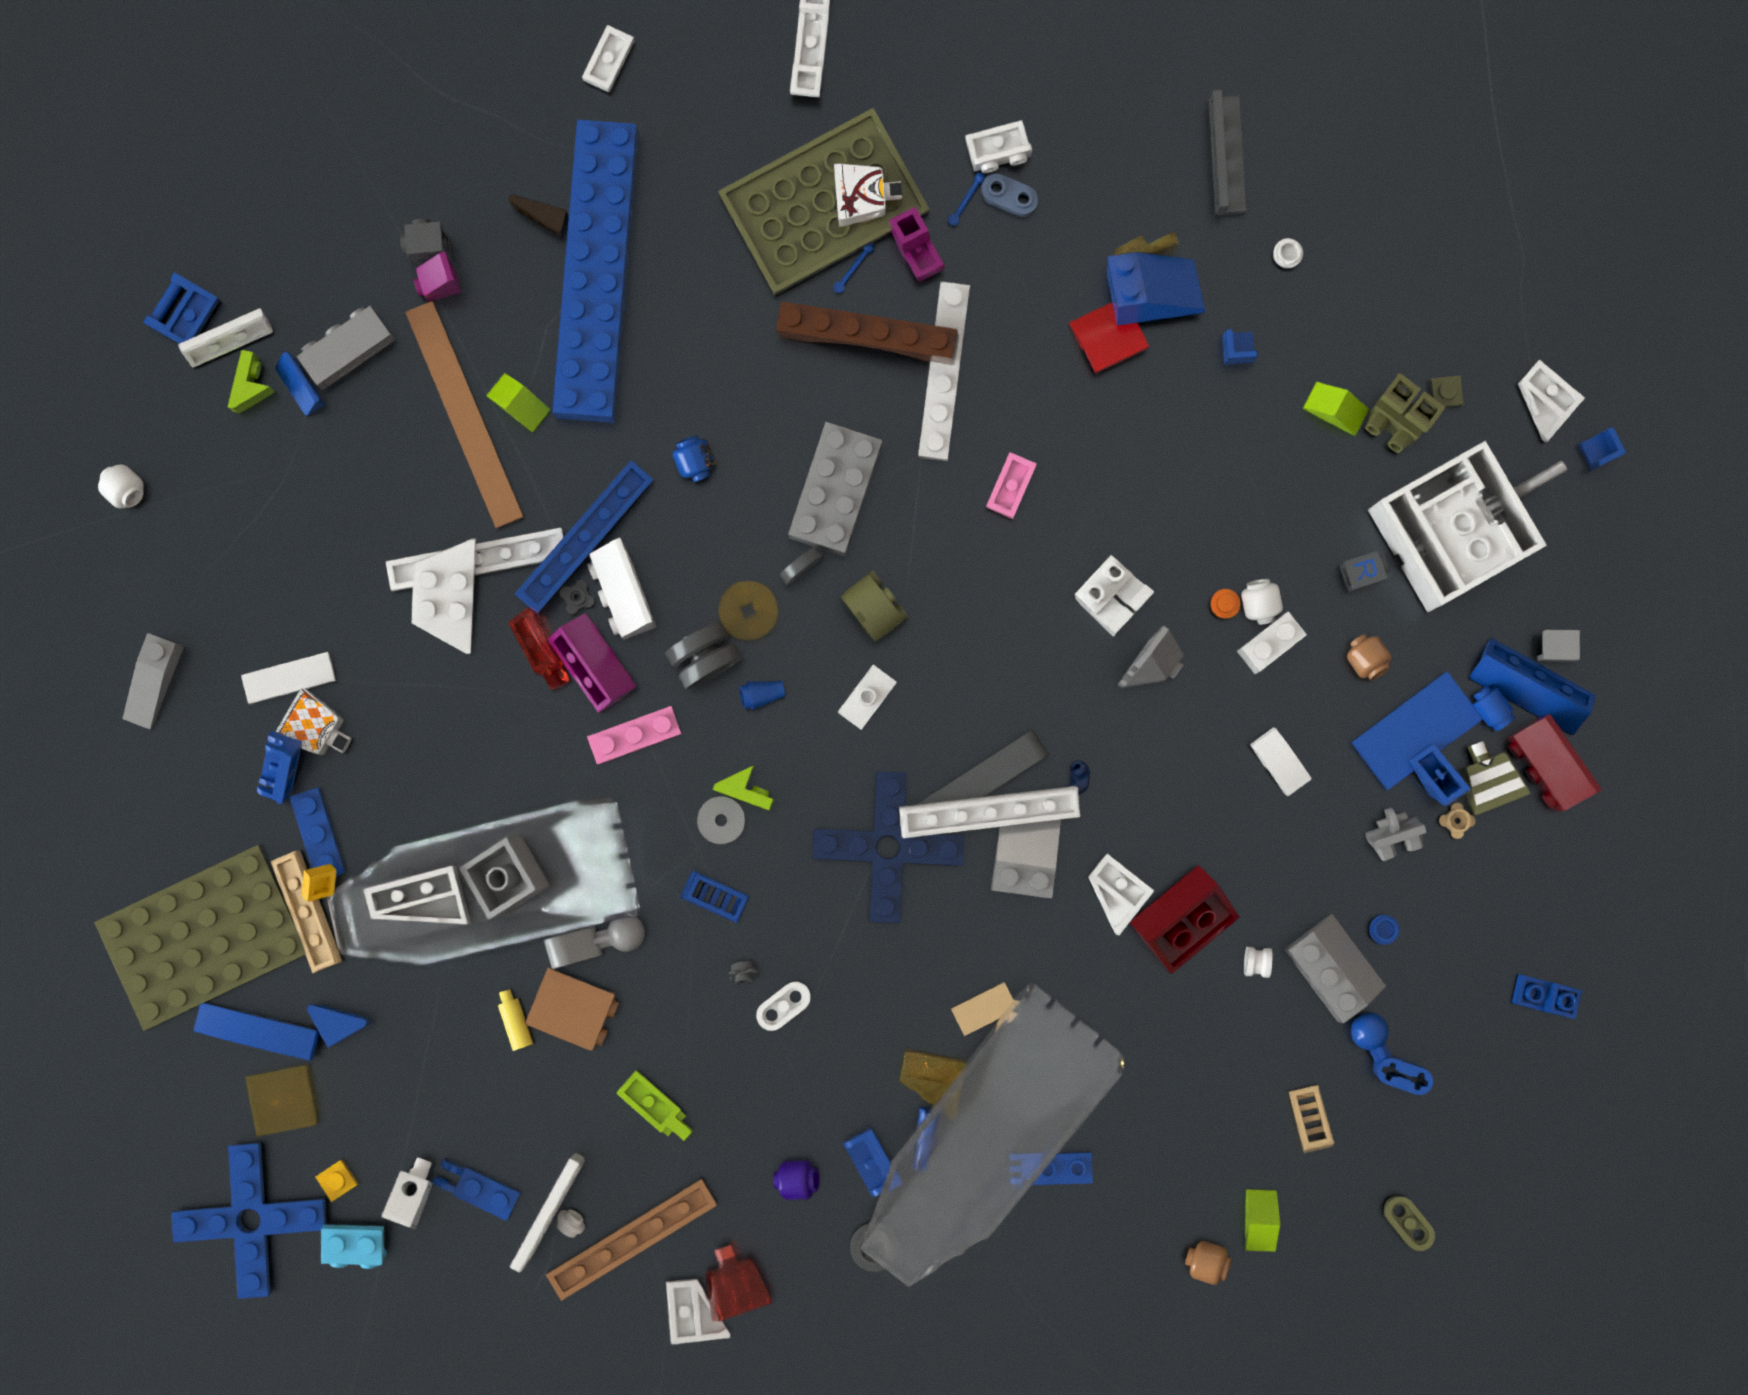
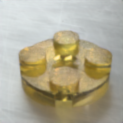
(755, 626)

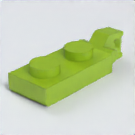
(654, 1106)

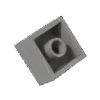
(504, 877)

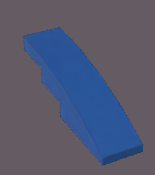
(256, 1031)

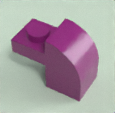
(915, 244)

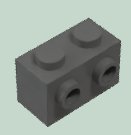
(424, 240)

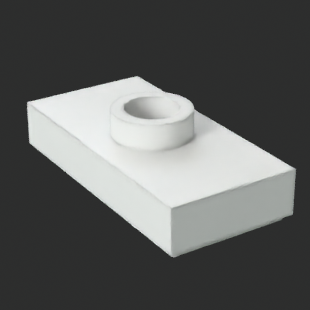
(867, 697)

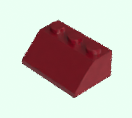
(1552, 763)
(1185, 919)

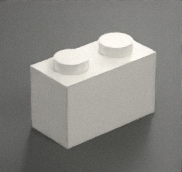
(1271, 643)

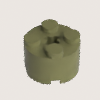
(874, 606)

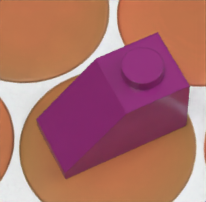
(437, 278)

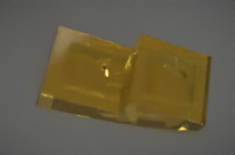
(1158, 247)

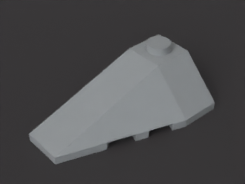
(1155, 661)

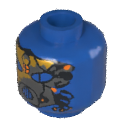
(694, 458)

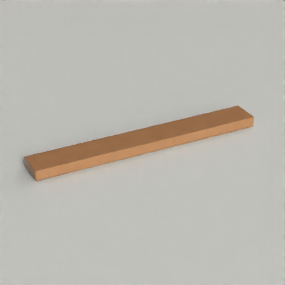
(464, 415)

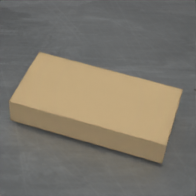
(982, 1008)

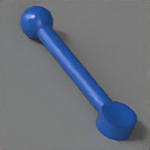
(953, 219)
(839, 287)

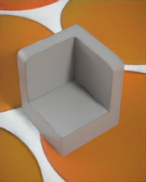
(1560, 646)

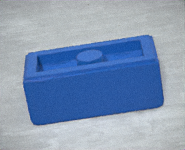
(298, 384)

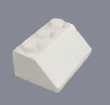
(621, 590)

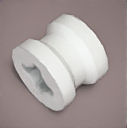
(1258, 962)

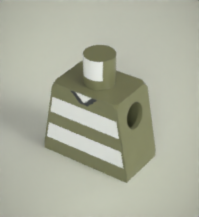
(1491, 780)

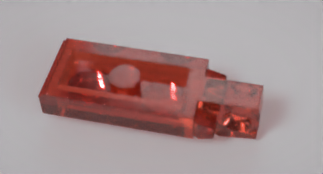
(537, 648)

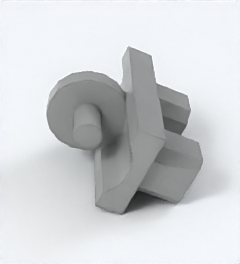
(1394, 830)

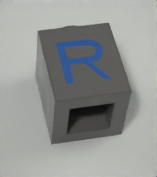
(1364, 571)

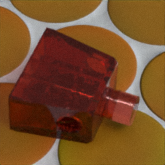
(734, 1286)

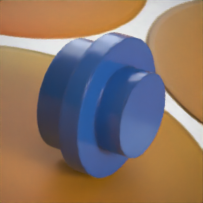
(1384, 929)

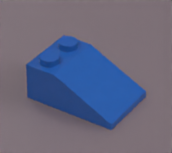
(1152, 287)

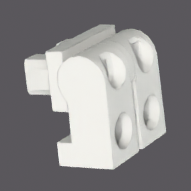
(1109, 582)

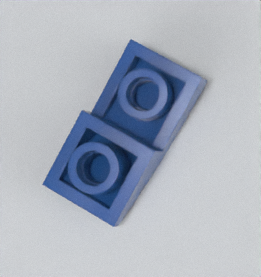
(1546, 996)

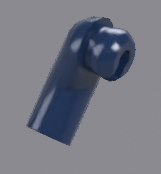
(1080, 776)

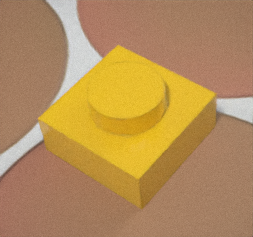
(318, 882)
(336, 1180)

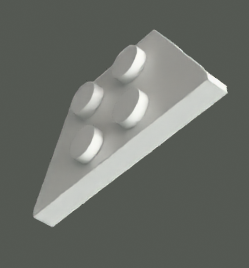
(446, 595)

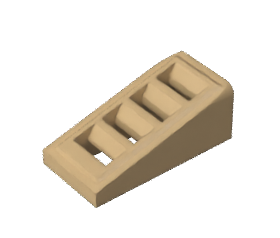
(1319, 1144)

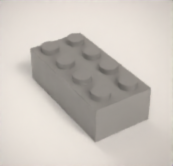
(835, 489)

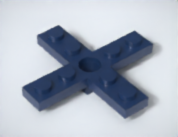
(887, 872)

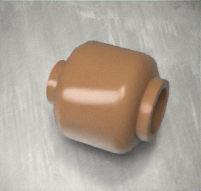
(1369, 657)
(1208, 1262)

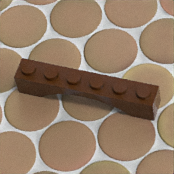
(893, 335)

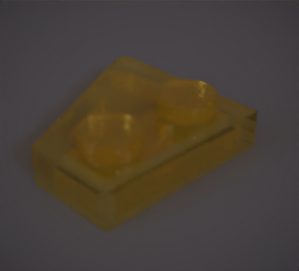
(928, 1073)

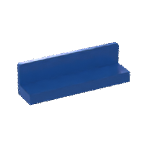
(1533, 686)

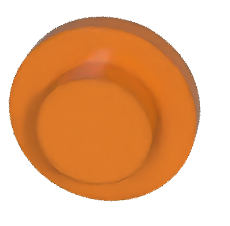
(1225, 603)

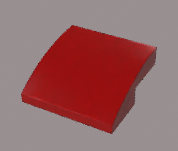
(1105, 341)

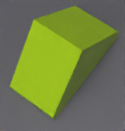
(519, 402)
(1336, 407)
(1261, 1220)

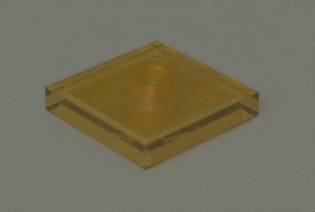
(281, 1100)

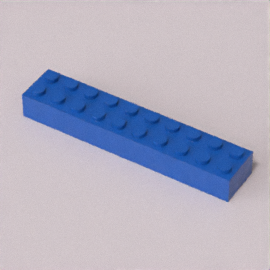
(595, 271)

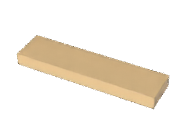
(307, 916)

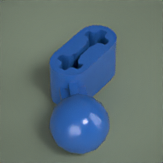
(1370, 1033)

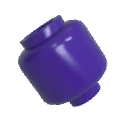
(796, 1180)

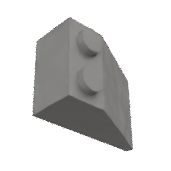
(1027, 858)

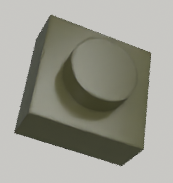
(1447, 391)

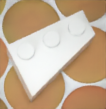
(423, 897)

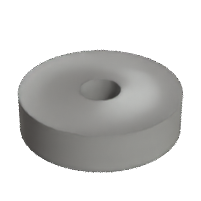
(707, 820)

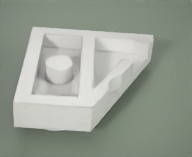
(1548, 399)
(1118, 892)

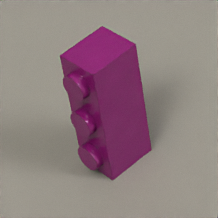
(592, 662)

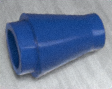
(759, 693)

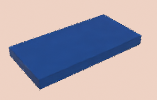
(1429, 717)

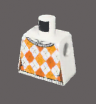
(314, 724)

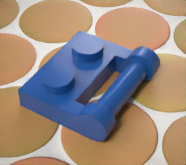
(190, 313)

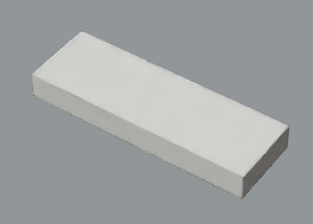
(226, 338)
(288, 678)

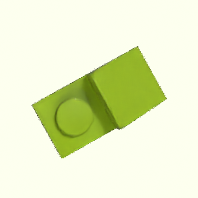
(244, 390)
(736, 787)

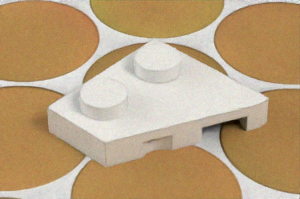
(690, 1313)

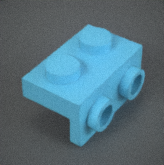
(352, 1245)

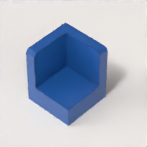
(1238, 347)
(1602, 449)

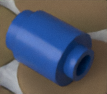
(1493, 708)

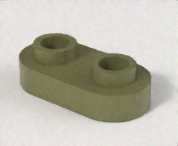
(1408, 1222)

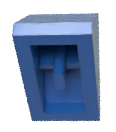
(1439, 776)
(336, 1024)

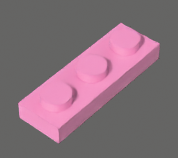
(634, 735)

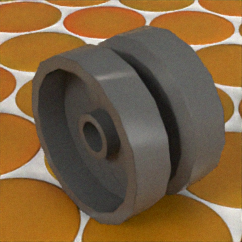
(702, 653)

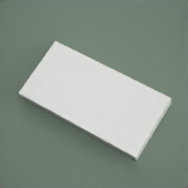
(547, 1212)

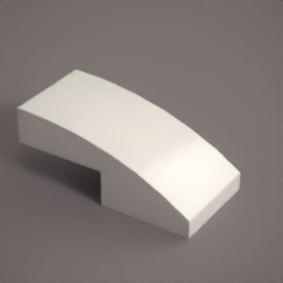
(1280, 761)

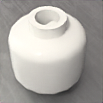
(121, 486)
(1262, 601)

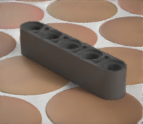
(993, 771)

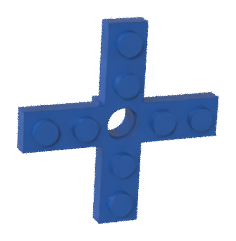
(226, 1221)

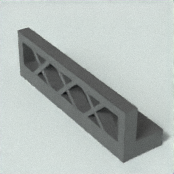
(1227, 154)

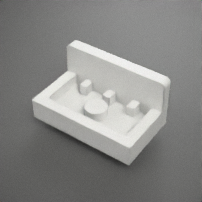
(998, 147)

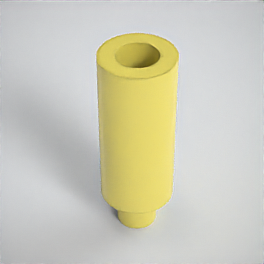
(514, 1021)

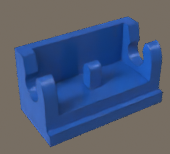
(279, 766)
(869, 1159)

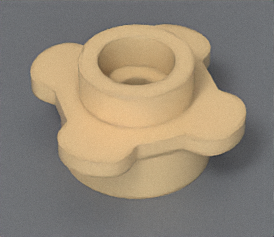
(1448, 820)

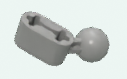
(587, 943)

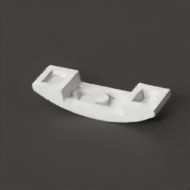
(810, 48)

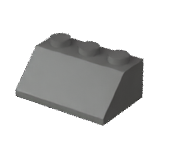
(1335, 969)

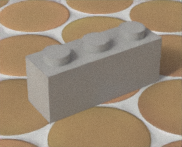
(345, 347)

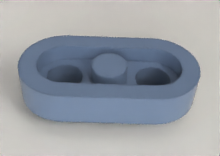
(1008, 197)

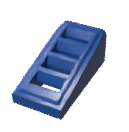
(738, 906)

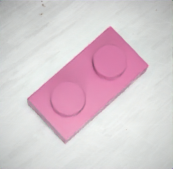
(1011, 485)

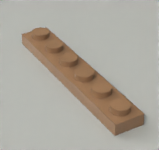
(631, 1239)

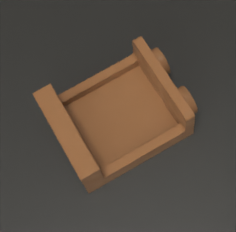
(572, 1009)

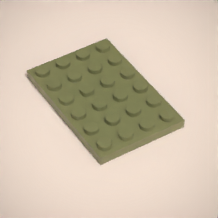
(791, 204)
(201, 937)

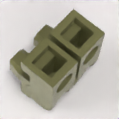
(1401, 417)

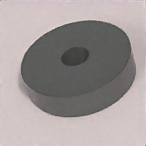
(801, 565)

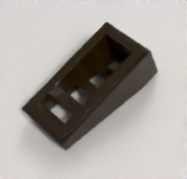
(548, 216)

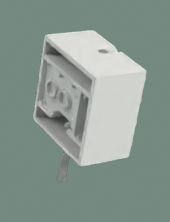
(1460, 524)

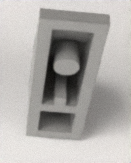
(151, 680)

